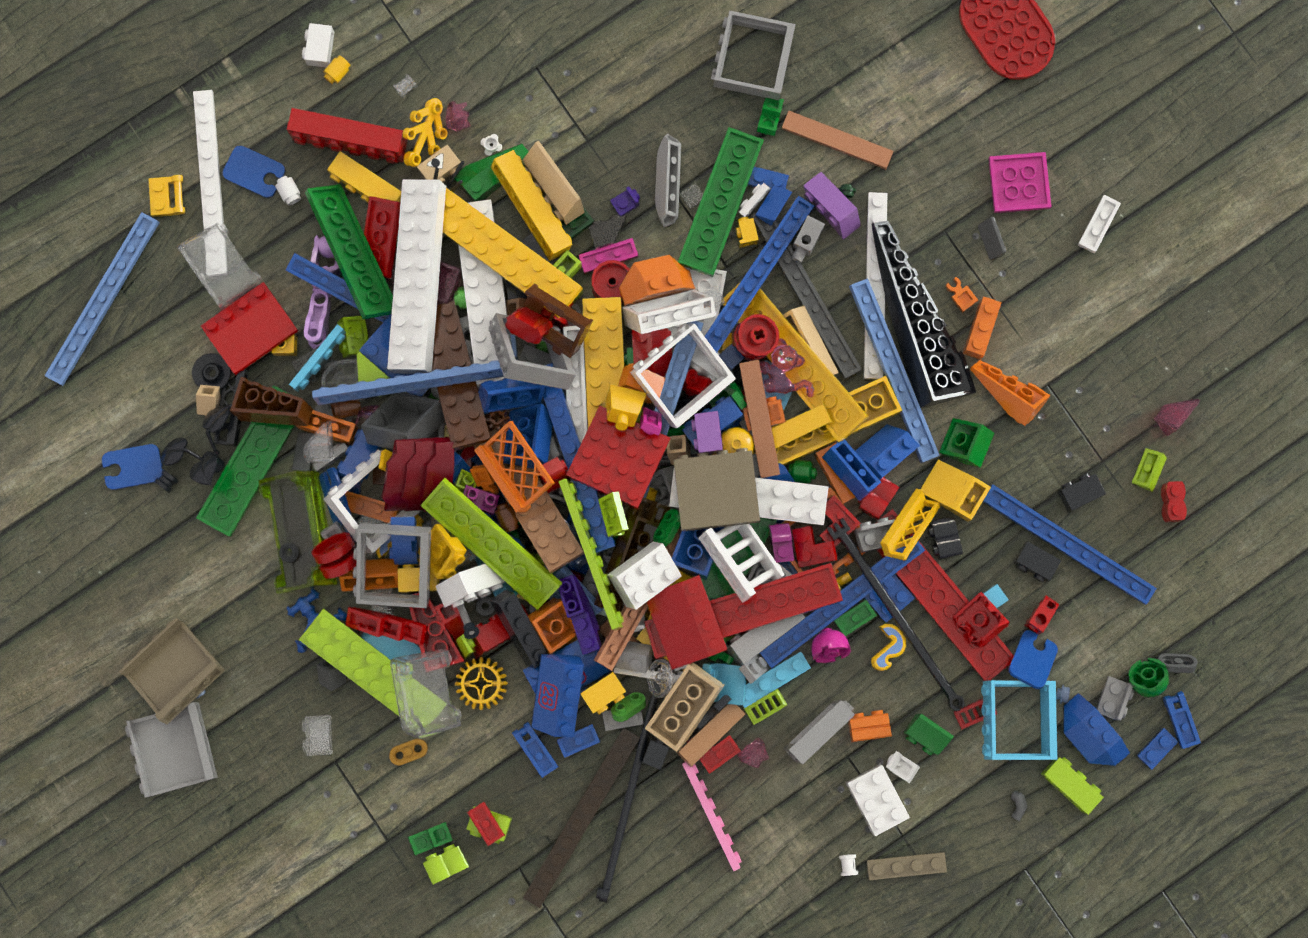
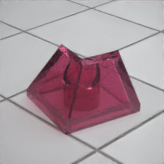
(1174, 415)

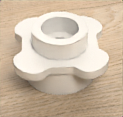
(490, 149)

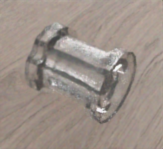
(405, 86)

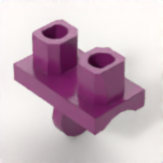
(484, 500)

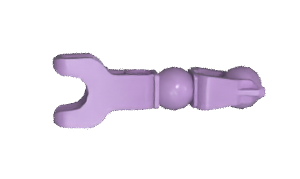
(318, 316)

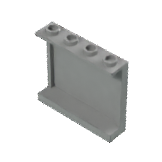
(171, 753)

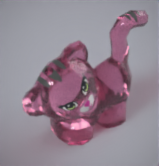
(784, 360)

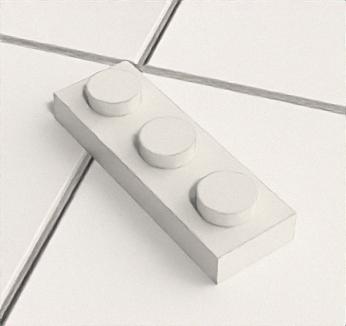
(1099, 224)

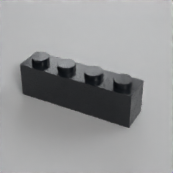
(519, 628)

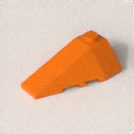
(1016, 398)

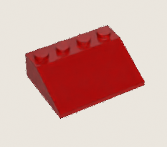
(249, 328)
(686, 623)

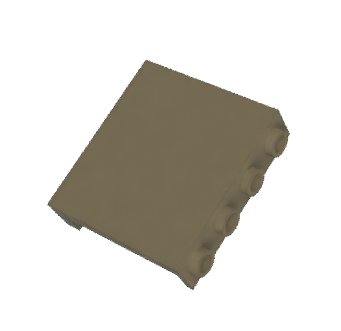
(716, 490)
(172, 670)

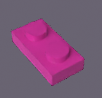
(651, 421)

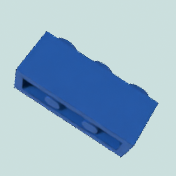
(851, 469)

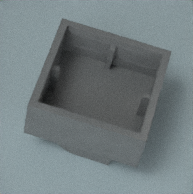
(403, 418)

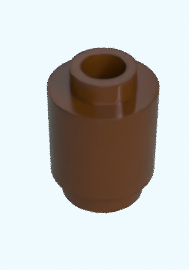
(345, 408)
(506, 517)

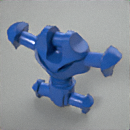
(308, 610)

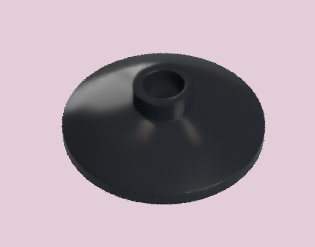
(207, 363)

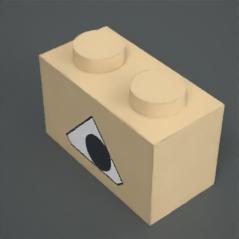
(444, 160)

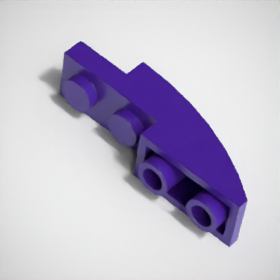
(581, 613)

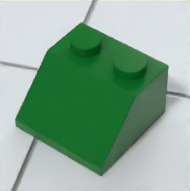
(967, 442)
(927, 734)

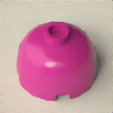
(829, 645)

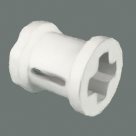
(848, 865)

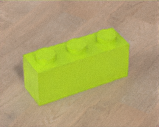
(1072, 785)

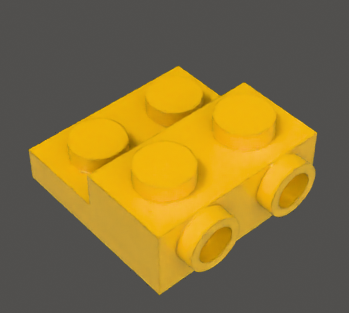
(445, 553)

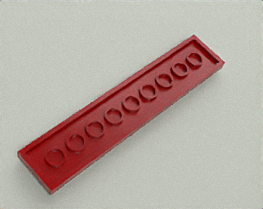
(942, 601)
(769, 604)

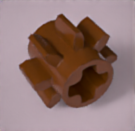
(493, 418)

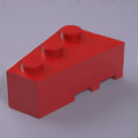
(490, 635)

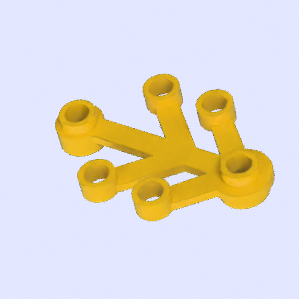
(432, 110)

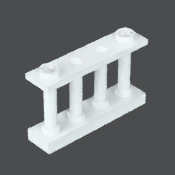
(730, 569)

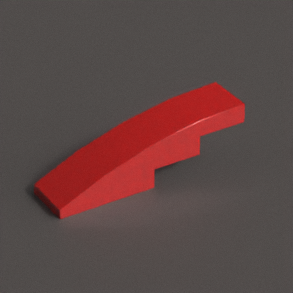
(386, 625)

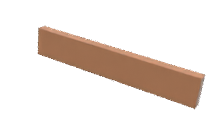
(837, 140)
(759, 419)

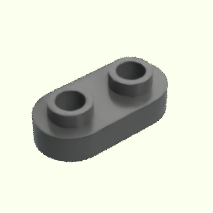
(1179, 662)

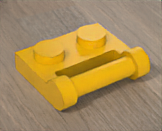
(160, 196)

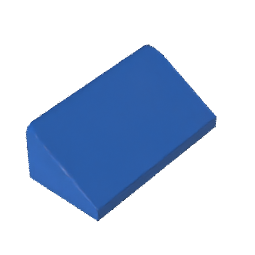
(773, 204)

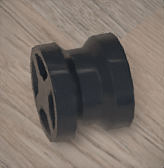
(166, 481)

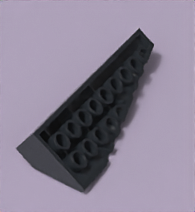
(928, 351)

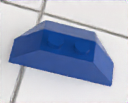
(1092, 733)

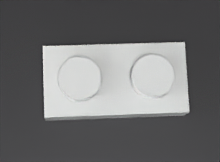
(749, 205)

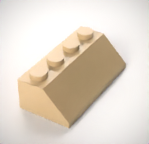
(553, 184)
(805, 327)

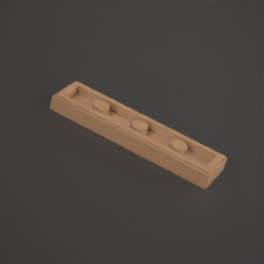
(710, 734)

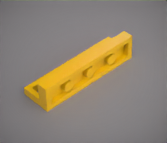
(904, 525)

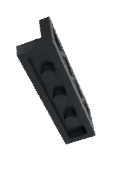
(234, 424)

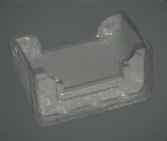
(219, 265)
(424, 693)

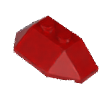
(648, 341)

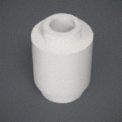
(288, 190)

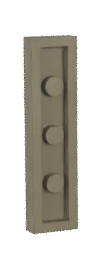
(906, 866)

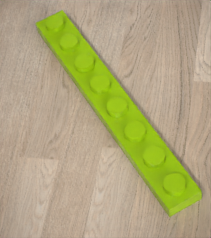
(595, 562)

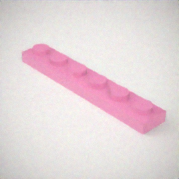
(716, 822)

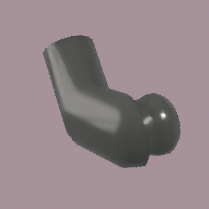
(1021, 805)

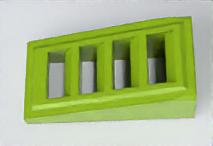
(754, 720)

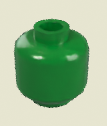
(803, 471)

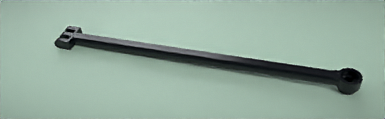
(895, 613)
(603, 892)

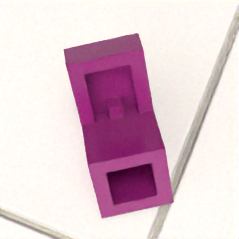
(781, 542)

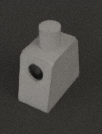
(809, 233)

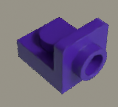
(625, 201)

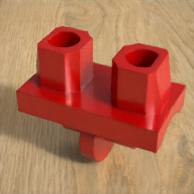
(695, 383)

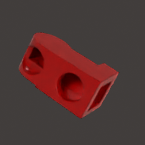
(1042, 615)

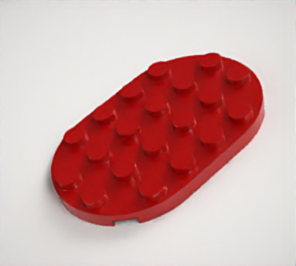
(1009, 35)

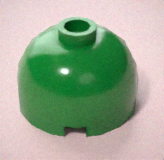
(1149, 677)

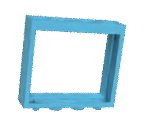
(1048, 722)

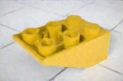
(955, 490)

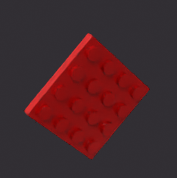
(617, 459)

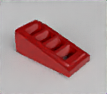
(961, 722)

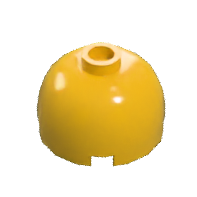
(737, 438)

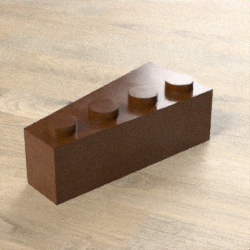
(267, 405)

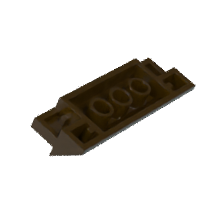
(641, 529)

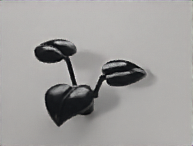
(210, 463)

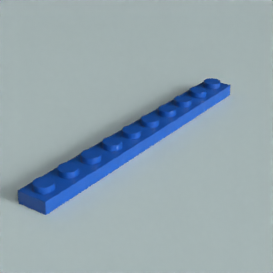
(758, 273)
(569, 444)
(1069, 545)
(824, 616)

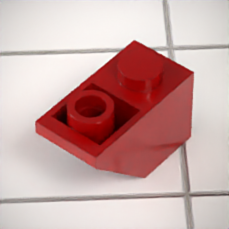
(451, 620)

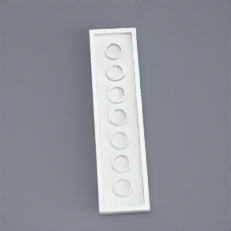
(783, 500)

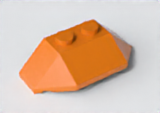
(655, 279)

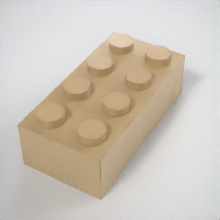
(684, 706)

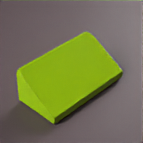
(1149, 469)

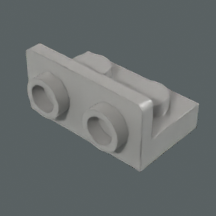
(870, 535)
(1115, 698)

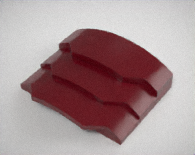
(416, 471)

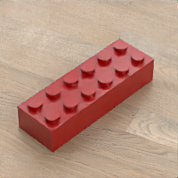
(347, 135)

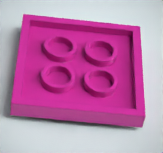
(1019, 182)

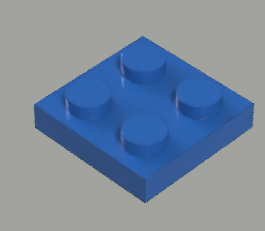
(897, 591)

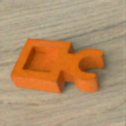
(963, 297)
(484, 479)

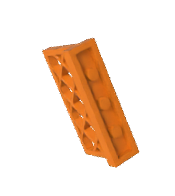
(505, 479)

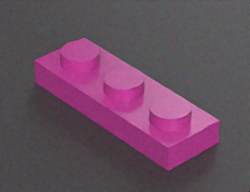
(618, 251)

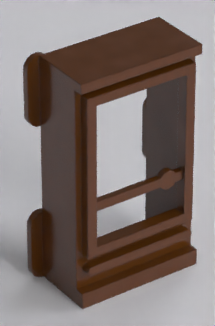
(561, 344)

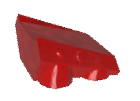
(528, 325)
(981, 620)

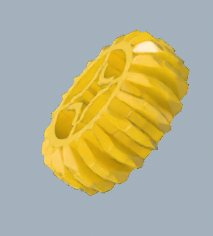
(464, 683)

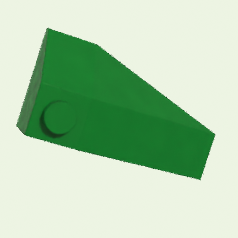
(479, 178)

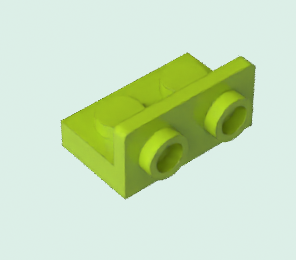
(355, 335)
(613, 514)

